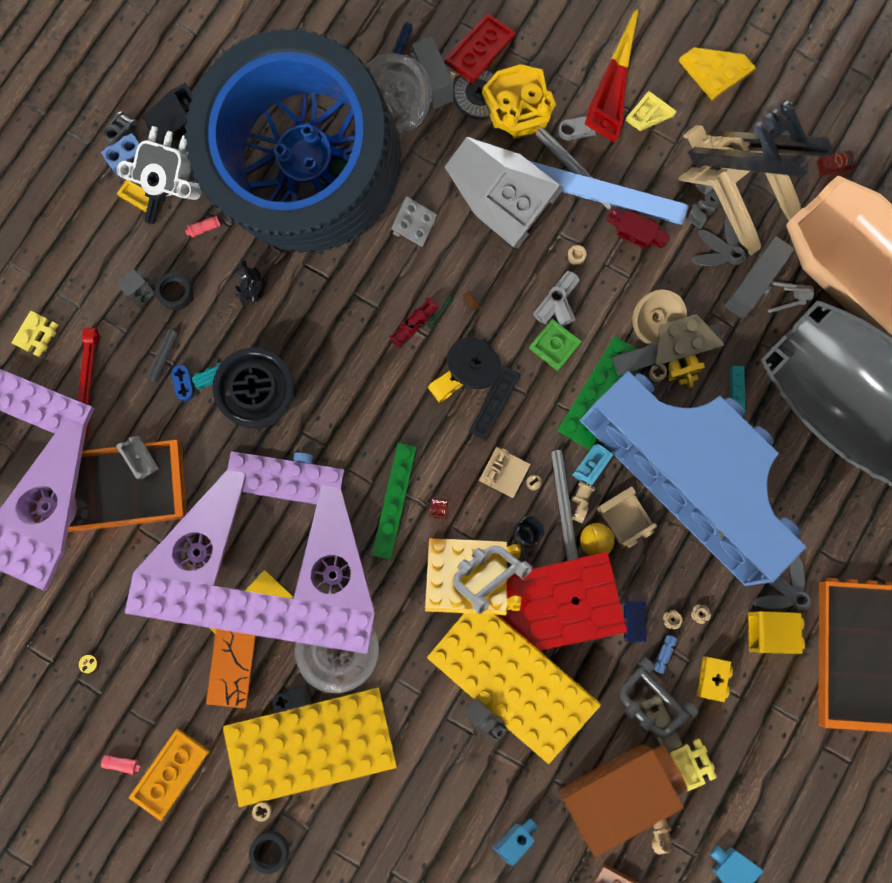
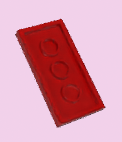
(479, 48)

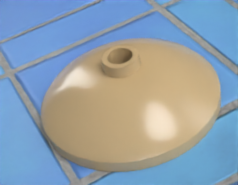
(667, 307)

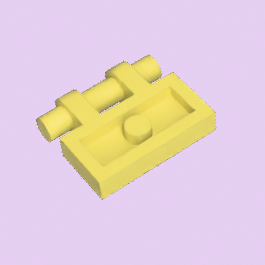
(31, 331)
(688, 767)

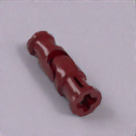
(416, 320)

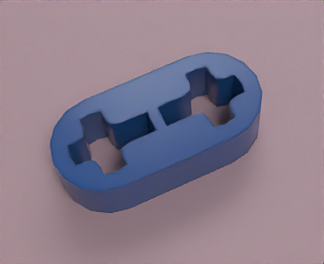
(178, 384)

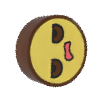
(88, 664)

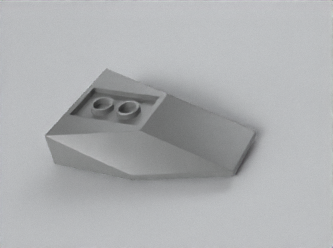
(501, 188)

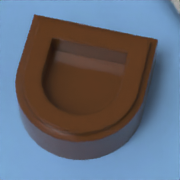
(470, 301)

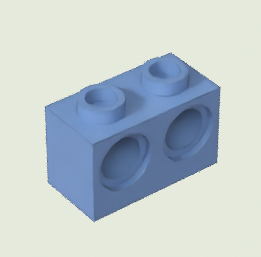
(121, 150)

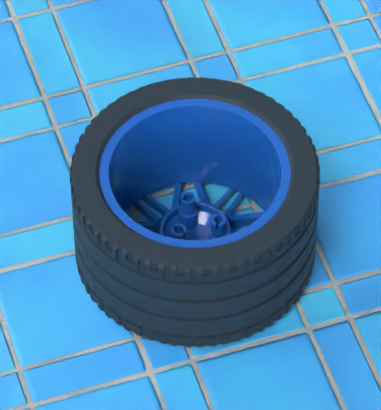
(242, 88)

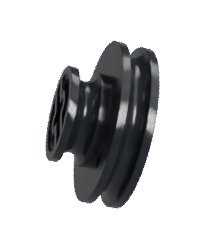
(244, 372)

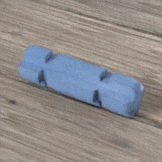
(665, 654)

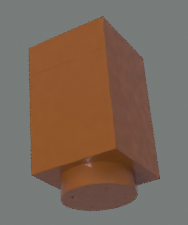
(624, 796)

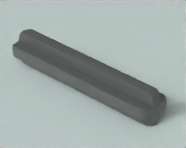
(162, 356)

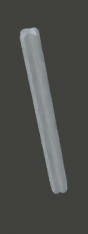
(564, 156)
(564, 505)

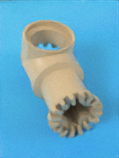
(582, 497)
(662, 833)

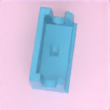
(593, 464)

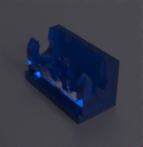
(635, 621)

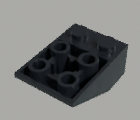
(170, 113)

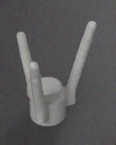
(801, 293)

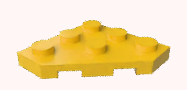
(716, 70)

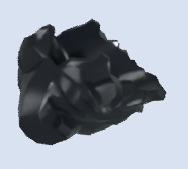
(250, 284)

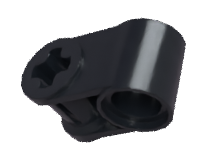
(296, 698)

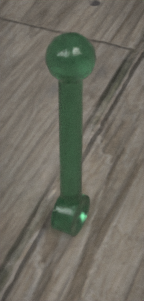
(430, 324)

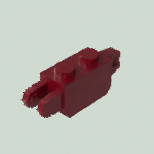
(637, 229)

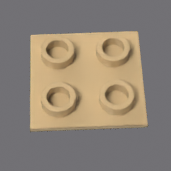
(504, 472)

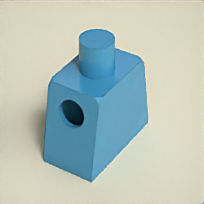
(509, 848)
(734, 867)

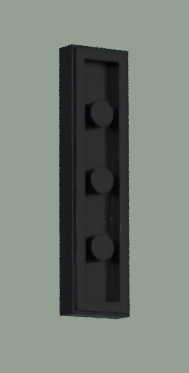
(494, 403)

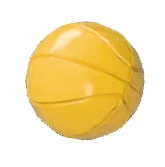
(597, 539)

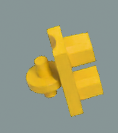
(676, 372)

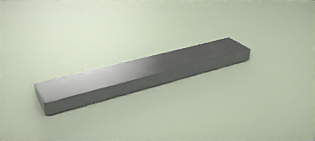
(643, 357)

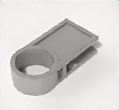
(580, 129)

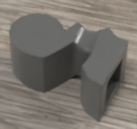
(704, 207)

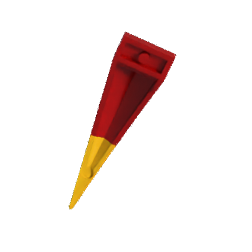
(607, 106)

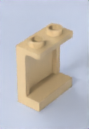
(626, 518)

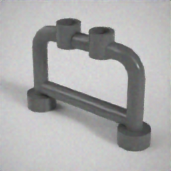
(632, 709)

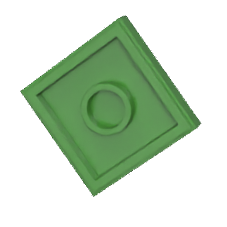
(555, 345)

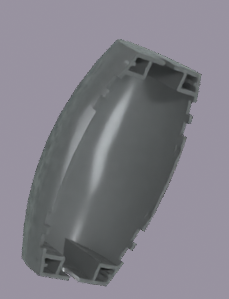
(839, 384)

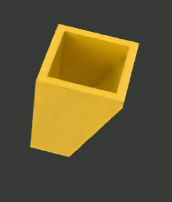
(775, 632)

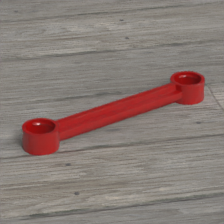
(90, 340)

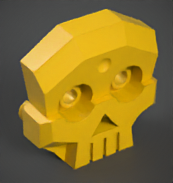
(514, 86)

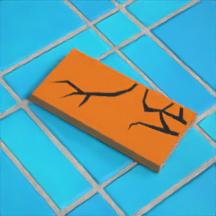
(231, 669)

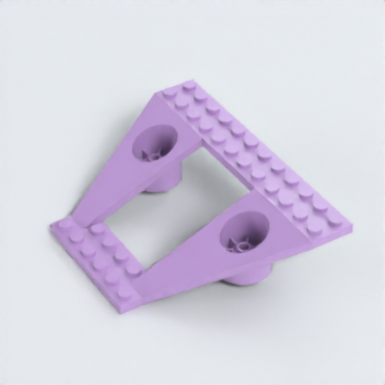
(30, 546)
(171, 592)

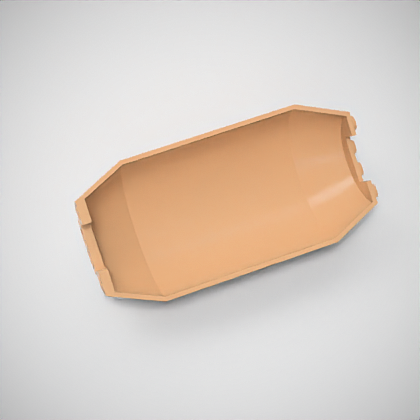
(847, 248)

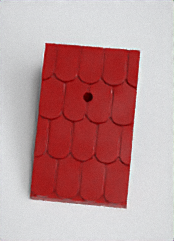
(546, 608)

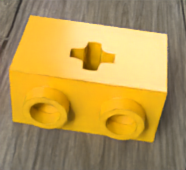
(714, 668)

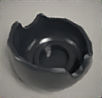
(528, 531)

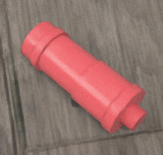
(202, 226)
(119, 764)

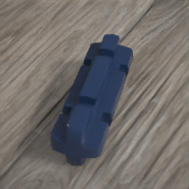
(403, 38)

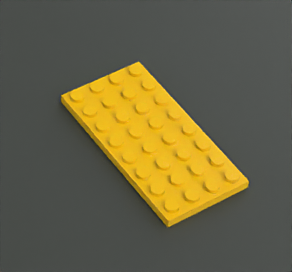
(514, 682)
(309, 747)

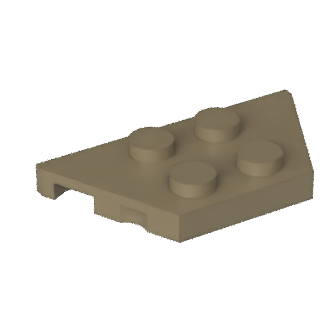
(683, 339)

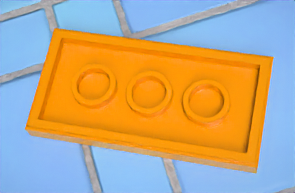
(169, 774)

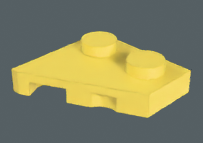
(650, 112)

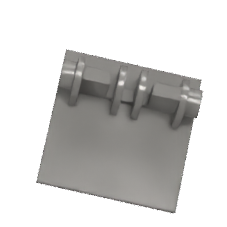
(413, 221)

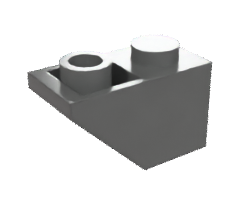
(485, 720)

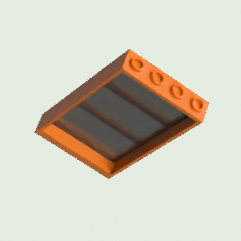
(113, 497)
(855, 655)

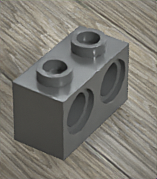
(136, 287)

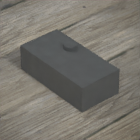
(759, 278)

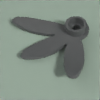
(724, 250)
(790, 593)

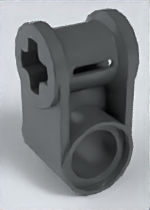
(119, 126)

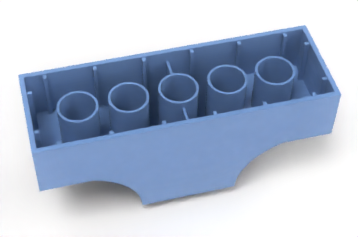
(704, 471)

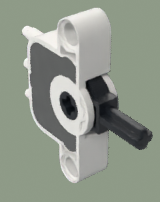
(160, 172)

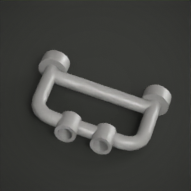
(479, 602)

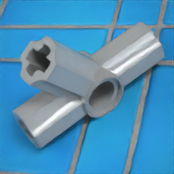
(558, 307)

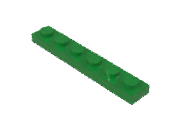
(394, 501)

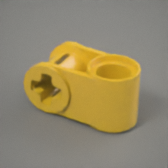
(444, 387)

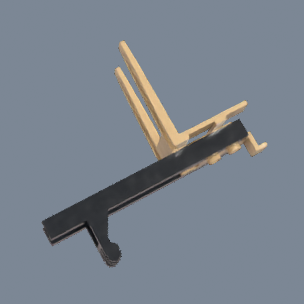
(758, 152)

